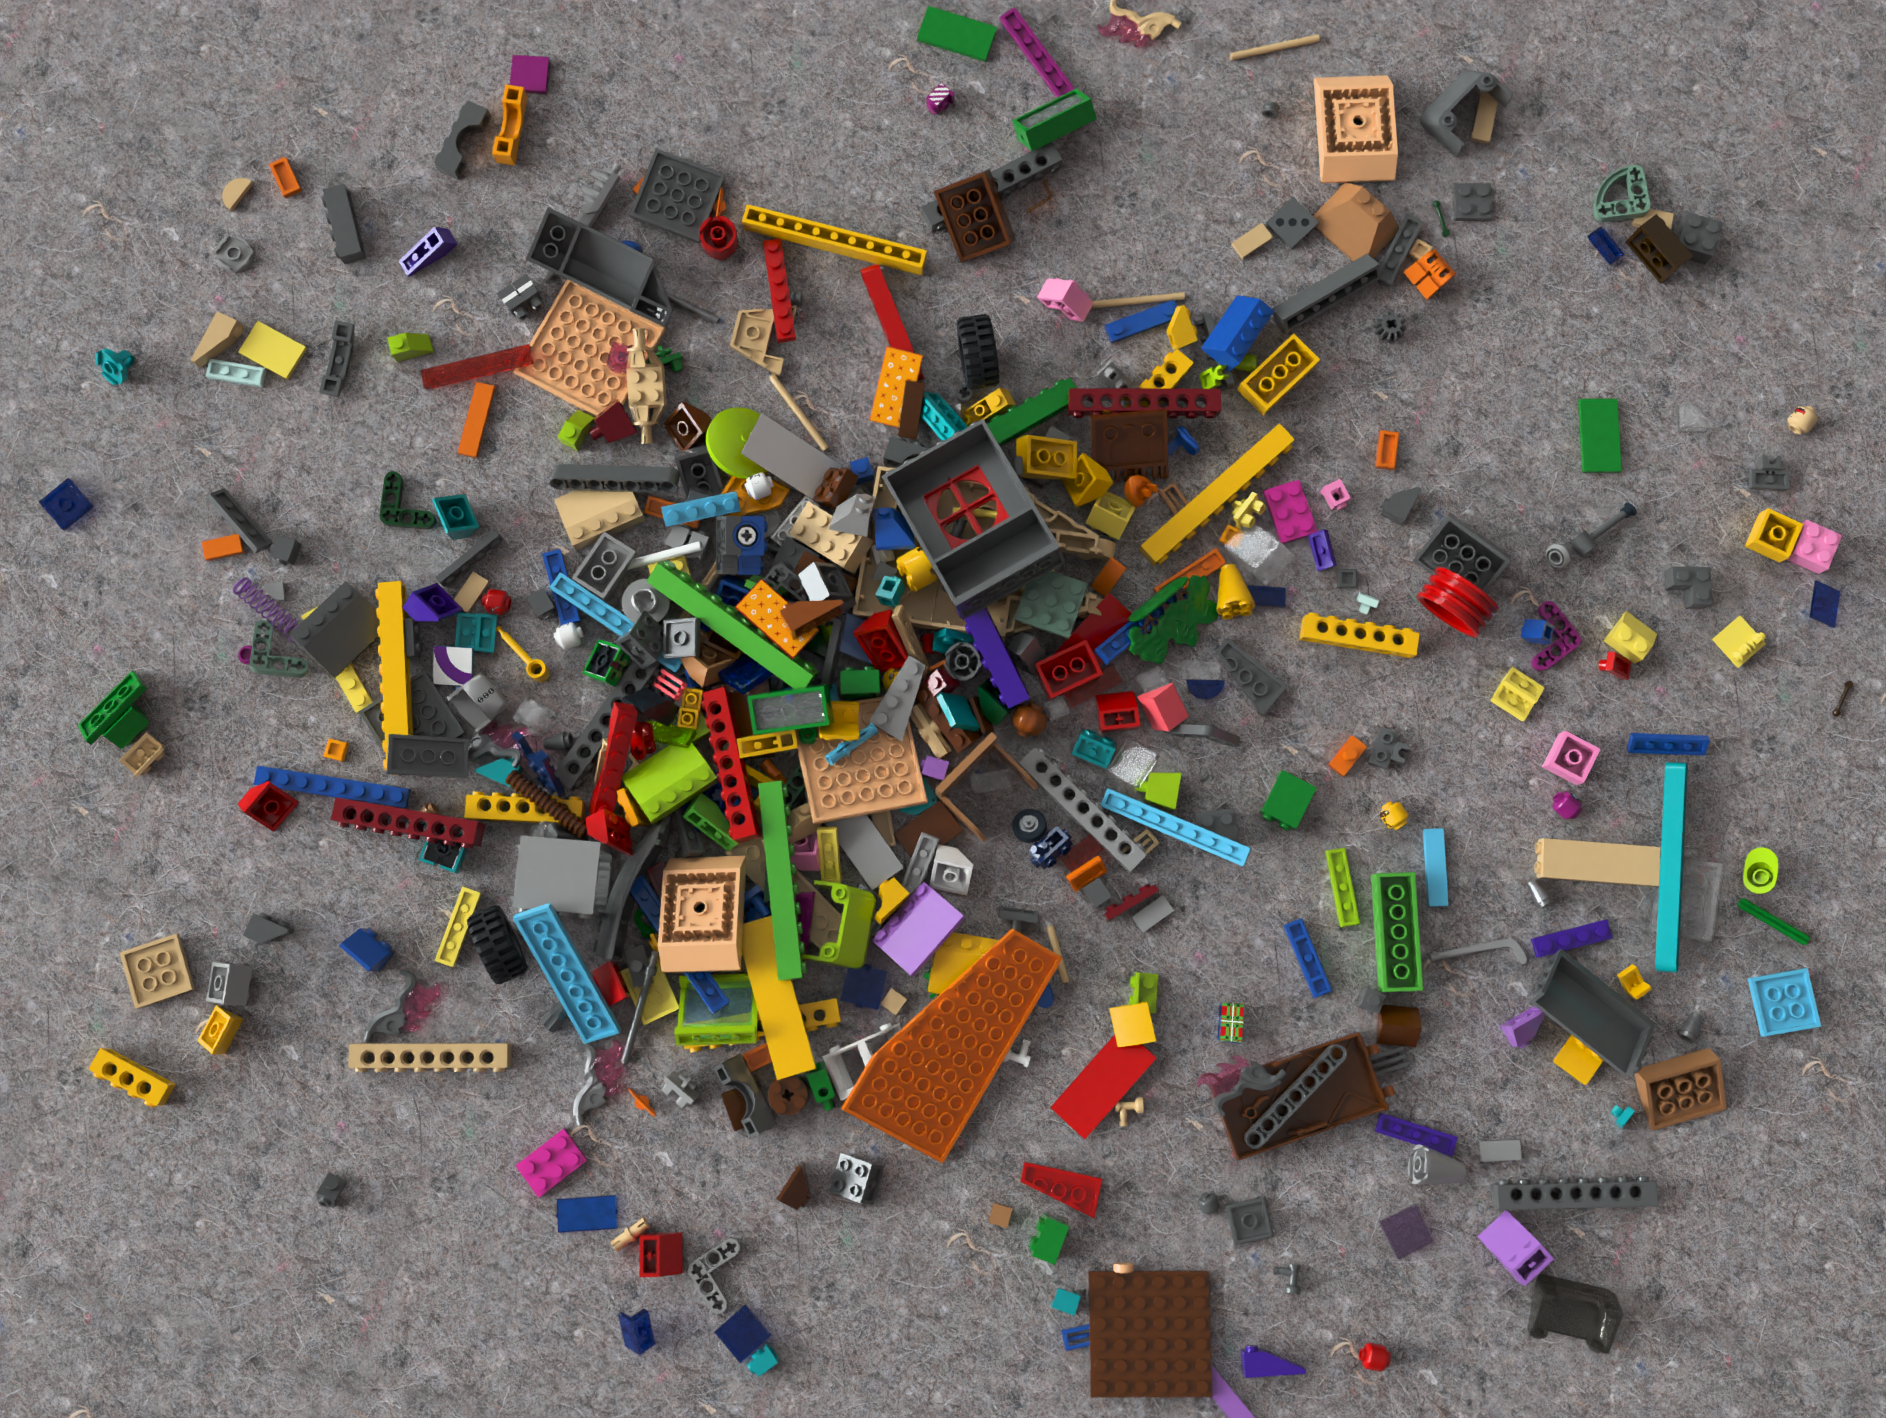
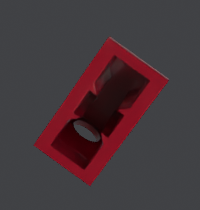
(613, 423)

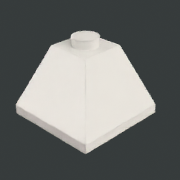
(951, 871)

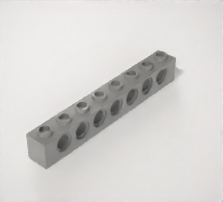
(1127, 861)

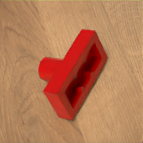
(1616, 665)

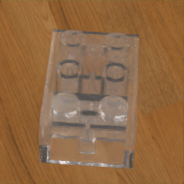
(1259, 553)

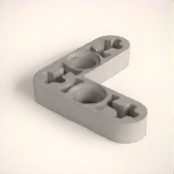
(707, 1267)

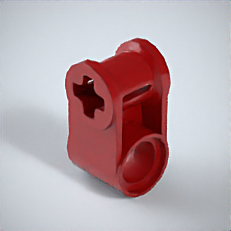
(642, 739)

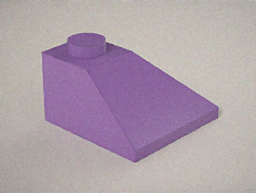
(1523, 1027)

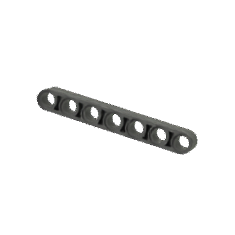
(615, 478)
(1305, 1093)

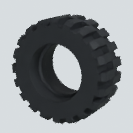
(978, 351)
(497, 944)

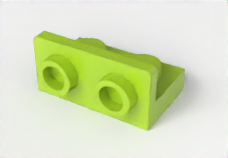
(1144, 989)

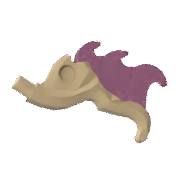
(1134, 27)

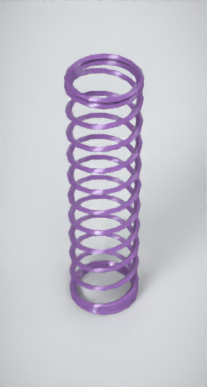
(246, 585)

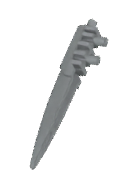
(597, 198)

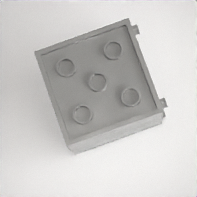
(563, 873)

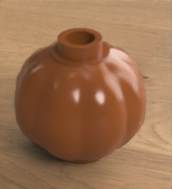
(1029, 720)

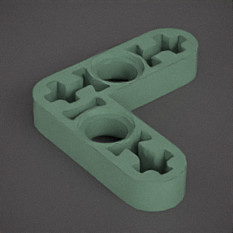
(268, 660)

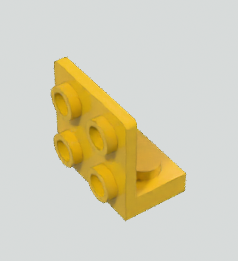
(845, 722)
(1578, 1060)

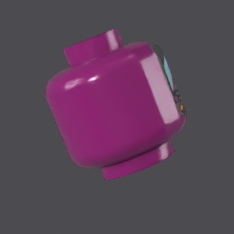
(1567, 805)

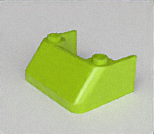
(854, 928)

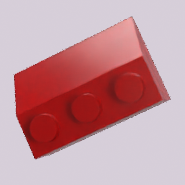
(882, 641)
(1067, 670)

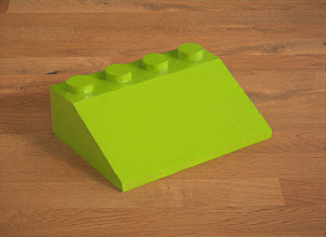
(669, 780)

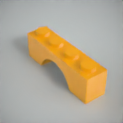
(514, 108)

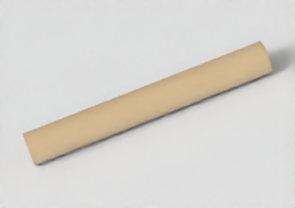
(1056, 948)

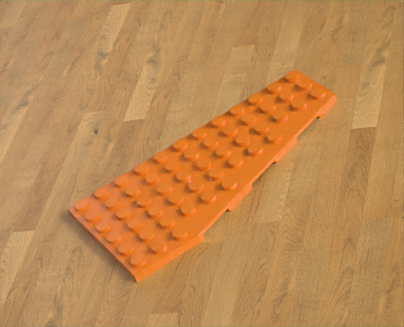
(943, 1060)

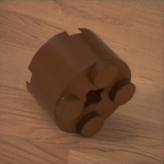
(782, 1104)

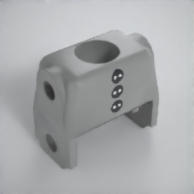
(478, 701)

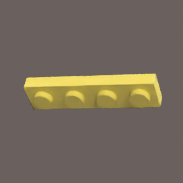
(457, 927)

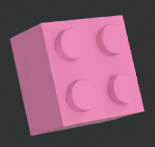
(1815, 547)
(1571, 758)

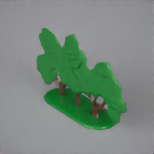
(1178, 620)

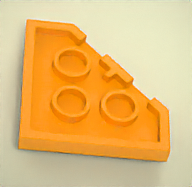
(750, 505)

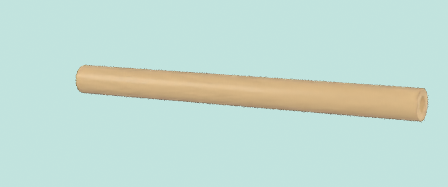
(1275, 47)
(1138, 300)
(799, 413)

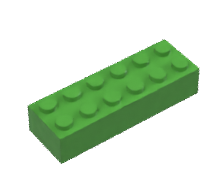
(1396, 932)

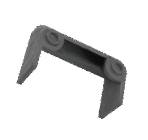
(1438, 116)

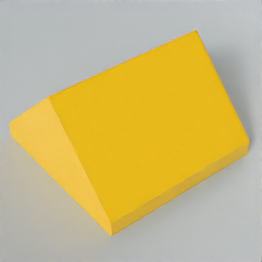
(220, 1030)

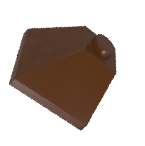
(688, 426)
(796, 1189)

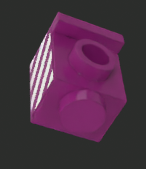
(939, 99)

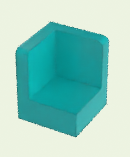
(1066, 1301)

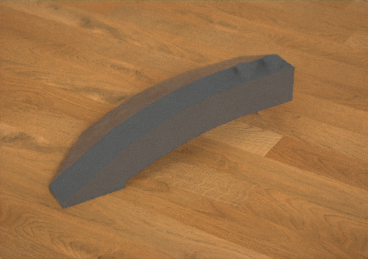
(600, 265)
(620, 903)

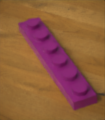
(1036, 53)

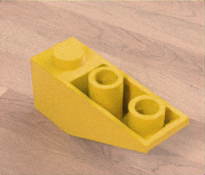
(989, 407)

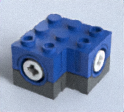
(740, 544)

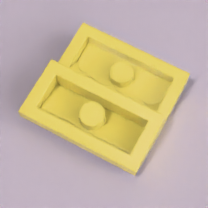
(1517, 694)

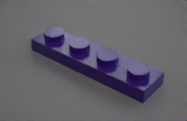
(1571, 938)
(1416, 1134)

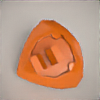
(1138, 489)

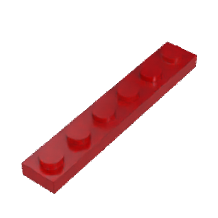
(779, 290)

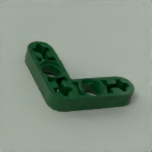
(394, 508)

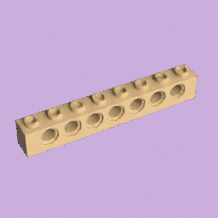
(359, 1056)

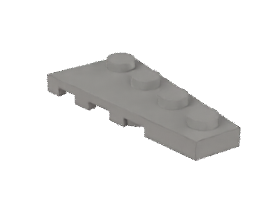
(896, 706)

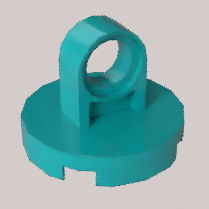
(114, 365)

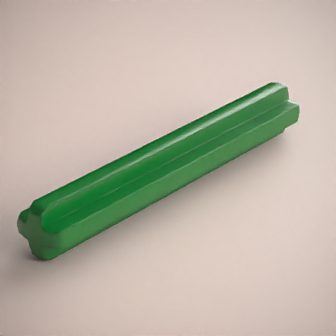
(1773, 921)

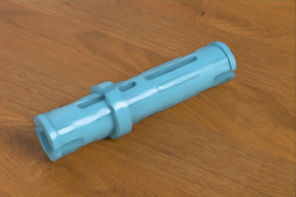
(845, 748)

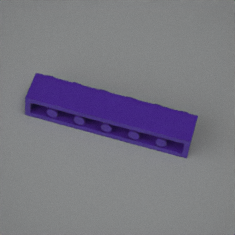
(996, 658)

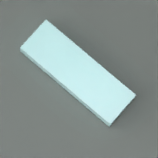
(236, 373)

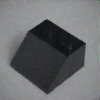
(653, 705)

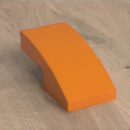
(1108, 577)

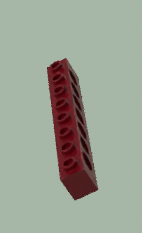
(1209, 397)
(345, 808)

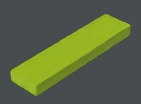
(1342, 887)

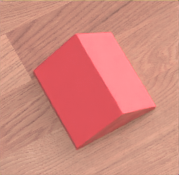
(1163, 707)

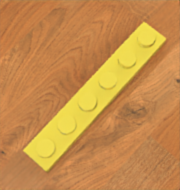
(351, 684)

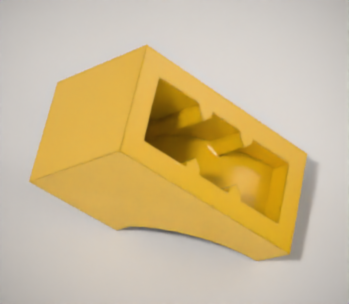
(892, 897)

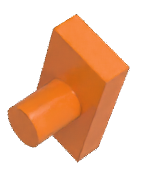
(1347, 755)

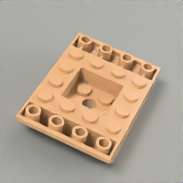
(1352, 150)
(709, 938)

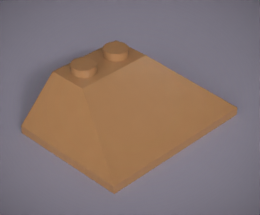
(1356, 222)

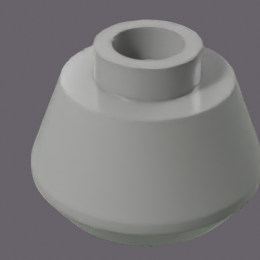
(1558, 555)

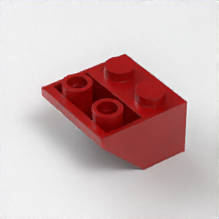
(1117, 712)
(610, 830)
(660, 1254)

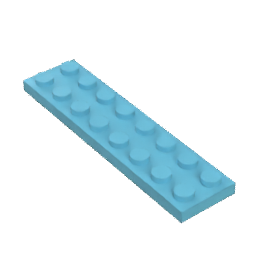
(567, 973)

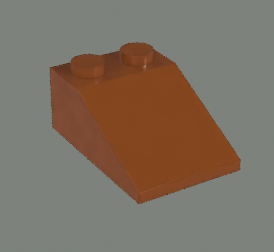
(807, 615)

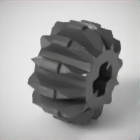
(1393, 333)

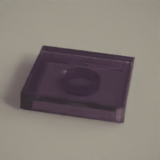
(1406, 1231)

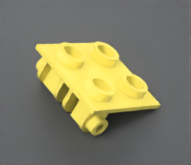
(1739, 641)

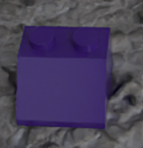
(431, 604)

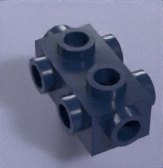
(1050, 848)

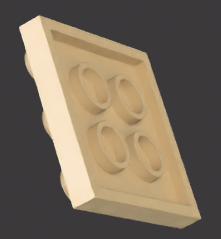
(157, 971)

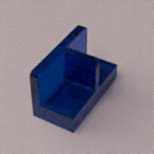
(637, 1331)

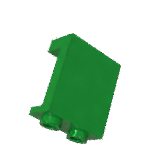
(1287, 801)

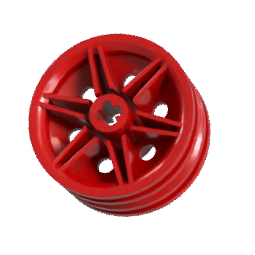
(1457, 602)

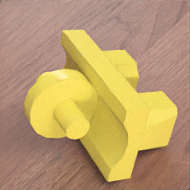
(1245, 508)

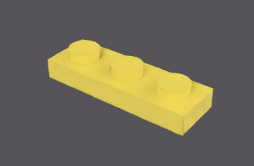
(829, 854)

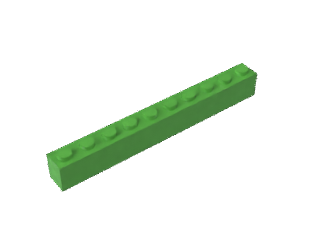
(730, 624)
(781, 881)

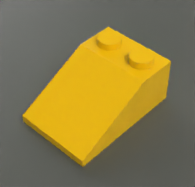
(1047, 457)

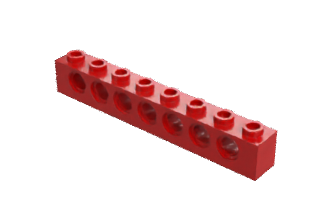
(750, 828)

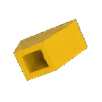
(1180, 328)

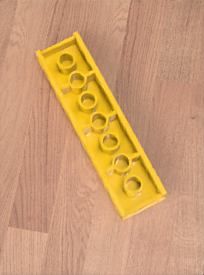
(775, 1002)

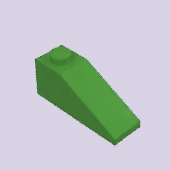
(709, 819)

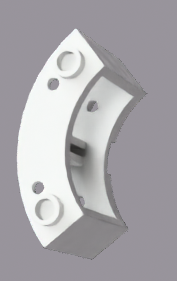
(836, 1064)

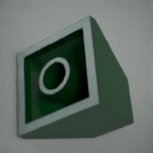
(991, 704)

